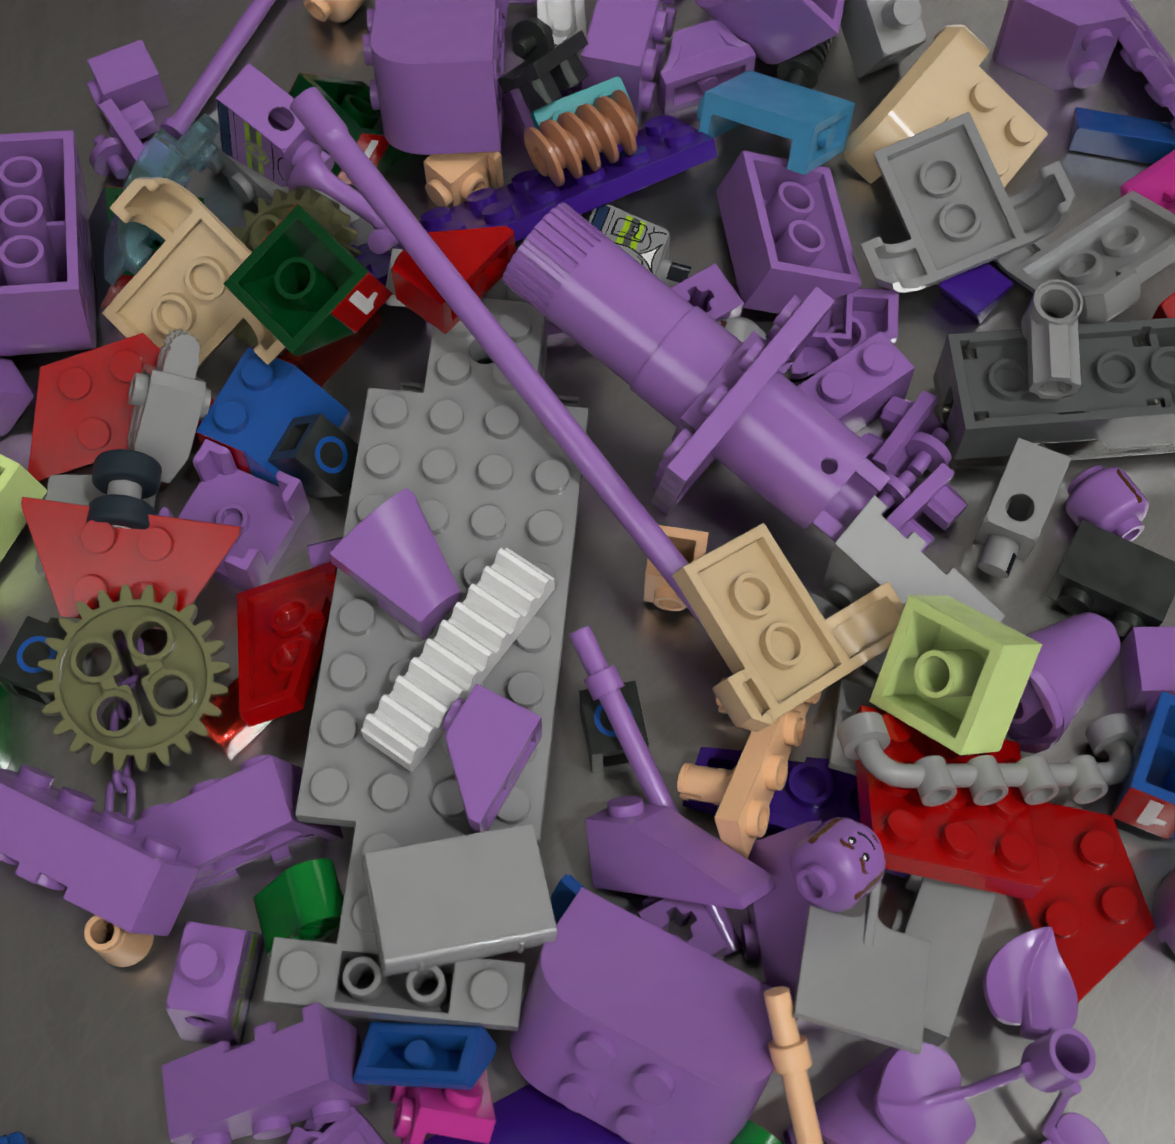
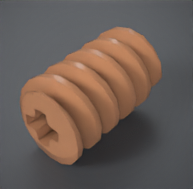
(583, 137)

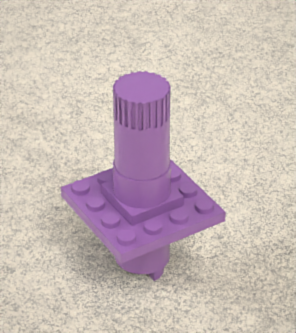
(699, 376)

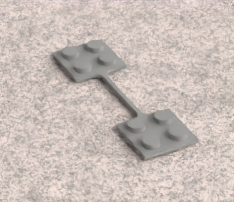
(855, 968)

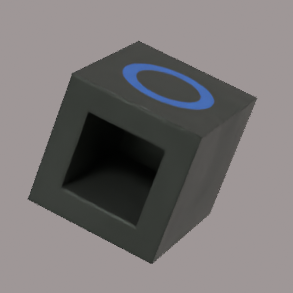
(316, 455)
(20, 665)
(601, 741)

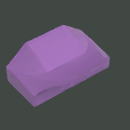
(699, 61)

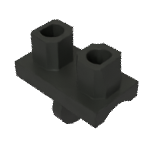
(546, 66)

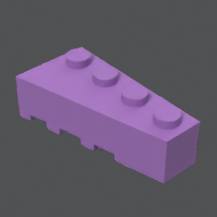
(90, 854)

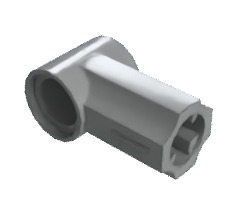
(1053, 341)

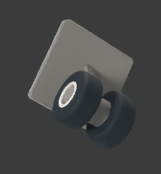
(117, 491)

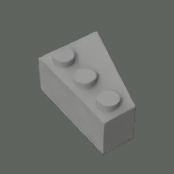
(876, 553)

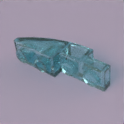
(163, 158)

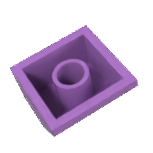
(1059, 40)

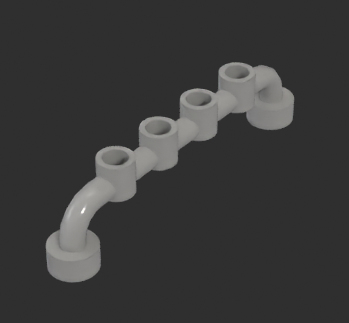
(1111, 737)

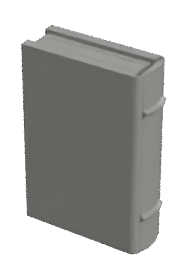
(458, 899)

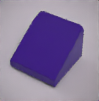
(976, 290)

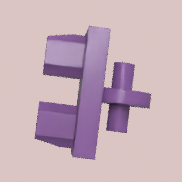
(123, 148)
(915, 437)
(932, 497)

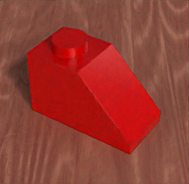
(475, 253)

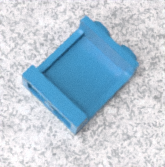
(808, 117)

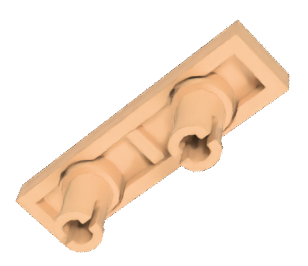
(750, 786)

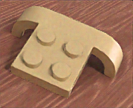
(939, 88)
(186, 275)
(775, 632)

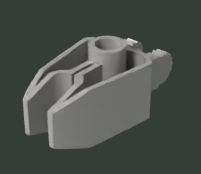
(168, 404)

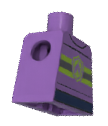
(261, 127)
(215, 982)

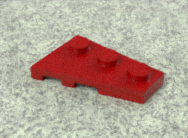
(281, 641)

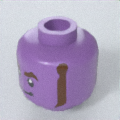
(1108, 501)
(838, 864)

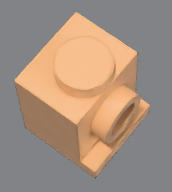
(457, 175)

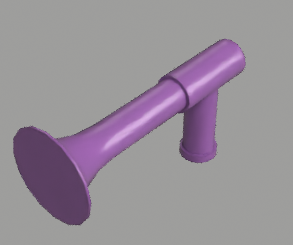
(313, 173)

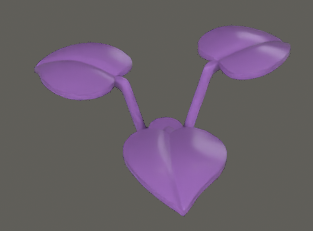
(1023, 986)

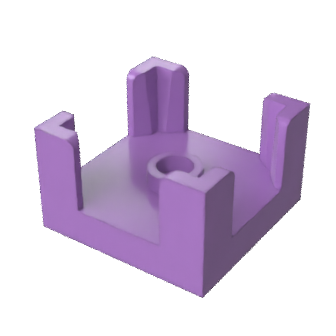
(236, 498)

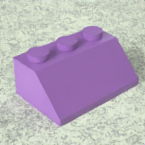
(784, 232)
(779, 917)

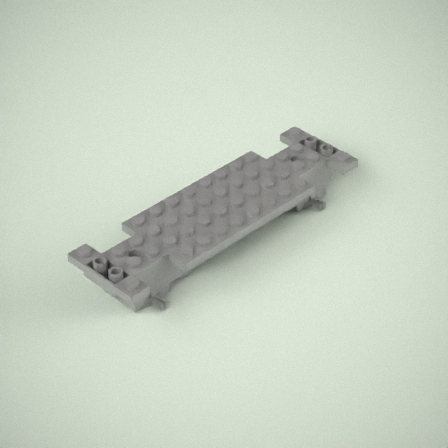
(484, 484)

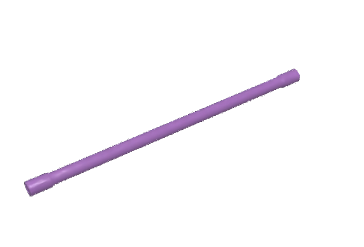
(333, 136)

